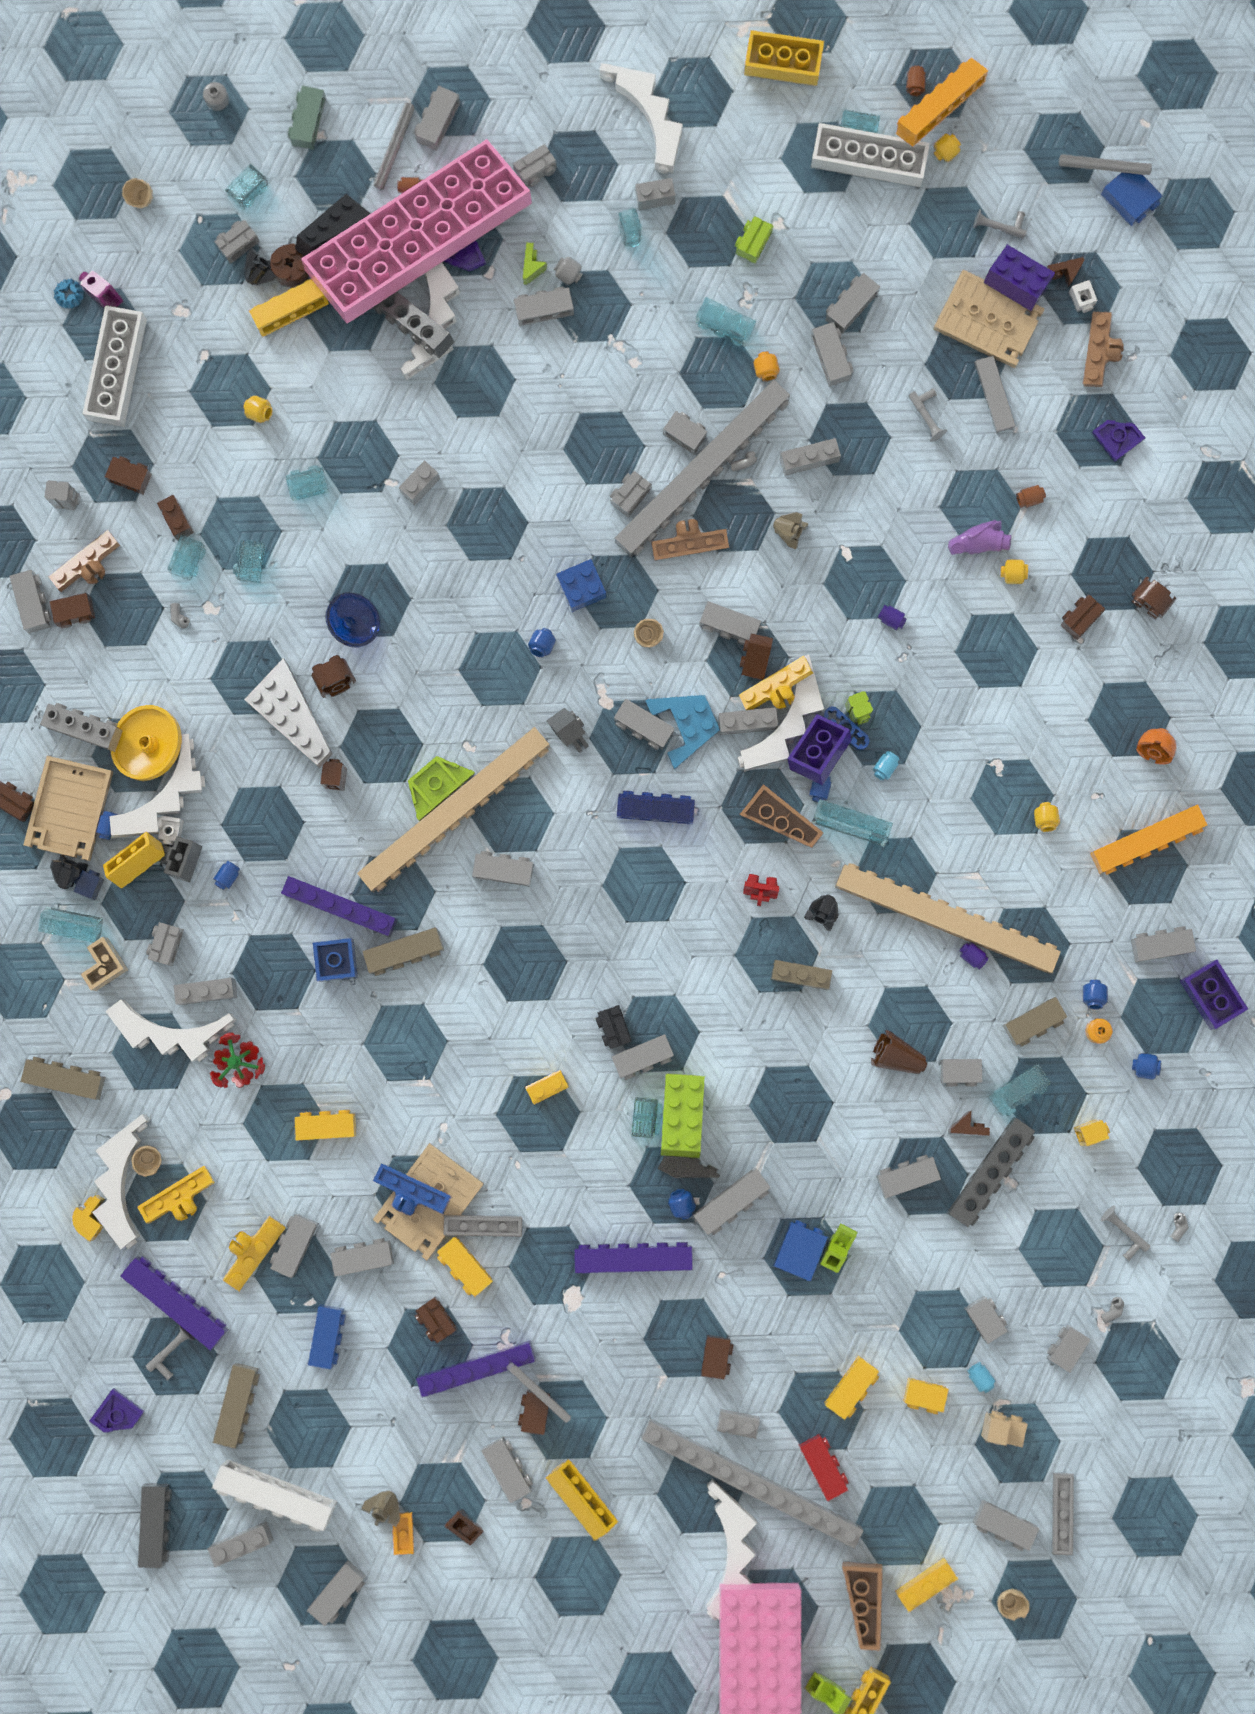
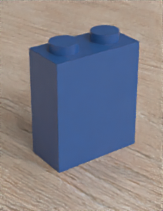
(1132, 196)
(800, 1250)

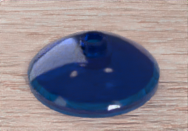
(360, 615)

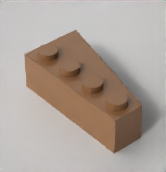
(779, 816)
(865, 1597)

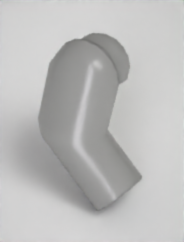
(744, 463)
(177, 618)
(1181, 1226)
(1115, 1310)

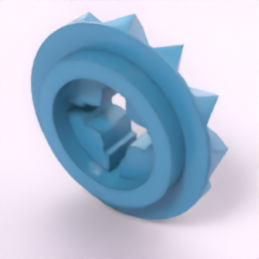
(72, 300)

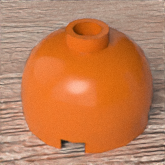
(1157, 745)

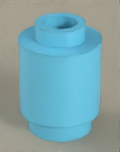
(886, 765)
(981, 1377)

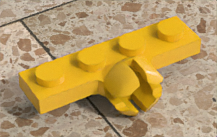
(777, 686)
(177, 1197)
(251, 1251)

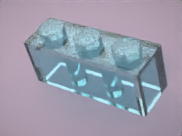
(725, 322)
(70, 924)
(1019, 1090)

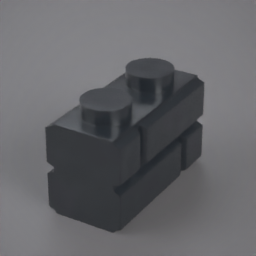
(614, 1027)

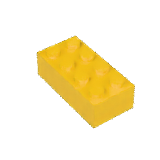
(783, 57)

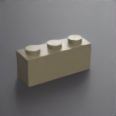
(801, 975)
(1035, 1022)

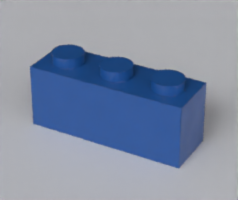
(326, 1337)

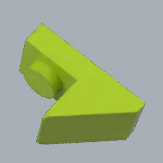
(532, 267)

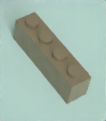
(403, 950)
(63, 1079)
(235, 1405)

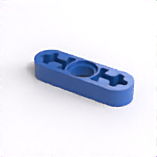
(860, 734)

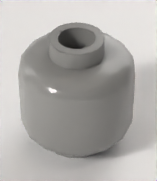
(215, 96)
(568, 270)

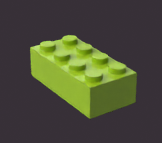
(682, 1115)

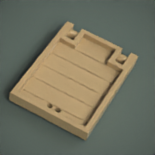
(987, 319)
(68, 807)
(438, 1172)

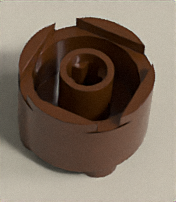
(280, 262)
(1153, 597)
(332, 676)

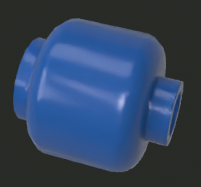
(541, 642)
(1095, 994)
(1147, 1066)
(682, 1204)

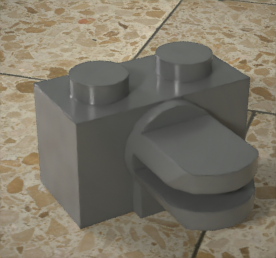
(568, 728)
(181, 858)

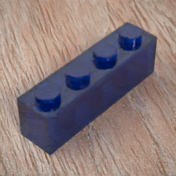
(655, 808)

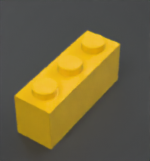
(133, 860)
(325, 1125)
(464, 1266)
(852, 1388)
(926, 1585)

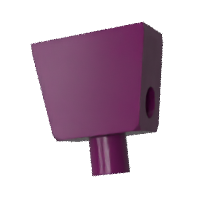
(98, 287)

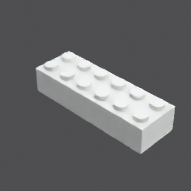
(869, 155)
(114, 366)
(274, 1495)

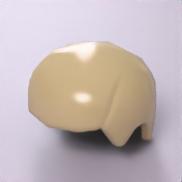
(137, 193)
(648, 633)
(146, 1160)
(1013, 1604)

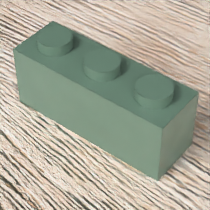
(306, 117)

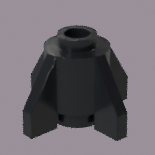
(257, 269)
(66, 871)
(824, 911)

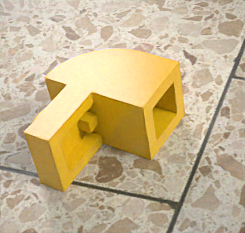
(84, 1220)

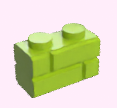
(754, 239)
(859, 708)

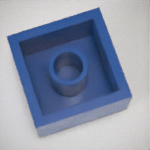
(581, 585)
(335, 960)

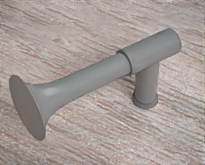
(1012, 230)
(918, 401)
(1111, 1216)
(157, 1361)

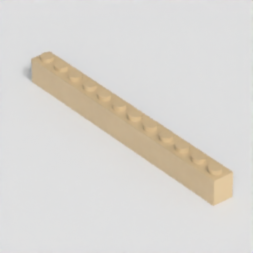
(453, 810)
(945, 918)

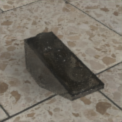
(686, 1168)

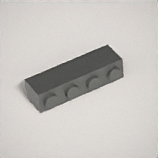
(153, 1525)

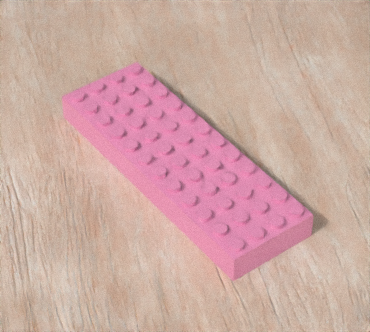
(416, 231)
(760, 1648)

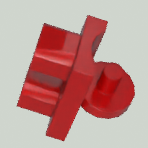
(760, 891)

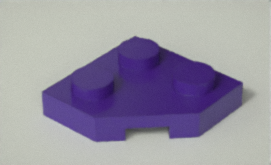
(467, 258)
(1118, 437)
(116, 1413)

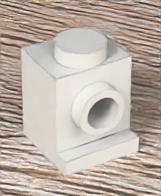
(1085, 291)
(176, 825)

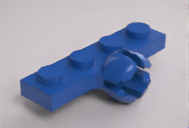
(410, 1191)

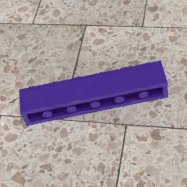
(339, 906)
(633, 1258)
(174, 1302)
(475, 1369)

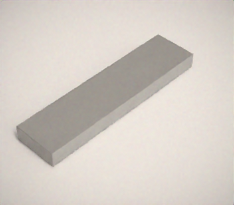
(994, 394)
(482, 1225)
(538, 1392)
(1062, 1514)

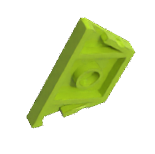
(435, 784)

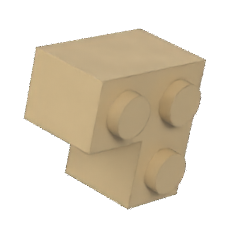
(108, 965)
(1004, 1430)

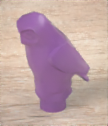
(981, 539)

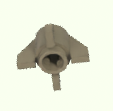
(790, 528)
(383, 1507)

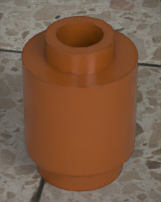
(916, 80)
(407, 183)
(1031, 496)

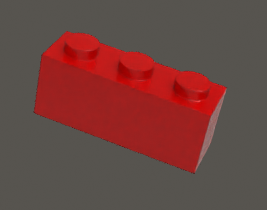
(824, 1467)

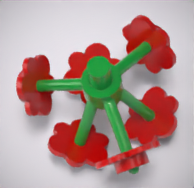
(231, 1061)

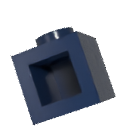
(88, 884)

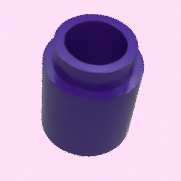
(892, 617)
(973, 955)

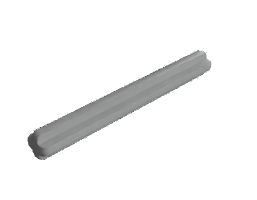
(394, 146)
(1105, 164)

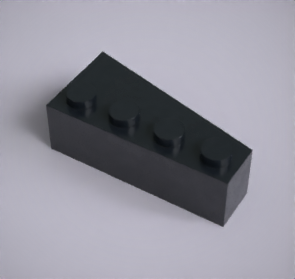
(330, 224)

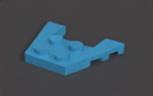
(693, 720)

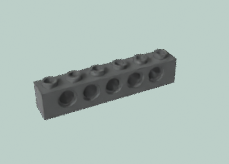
(436, 345)
(969, 1192)

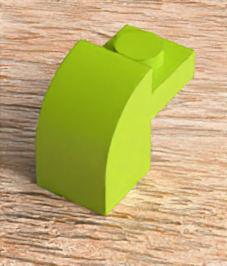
(838, 1247)
(828, 1692)

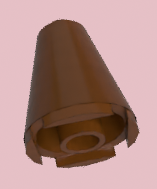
(897, 1055)

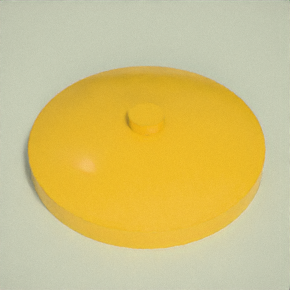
(148, 743)

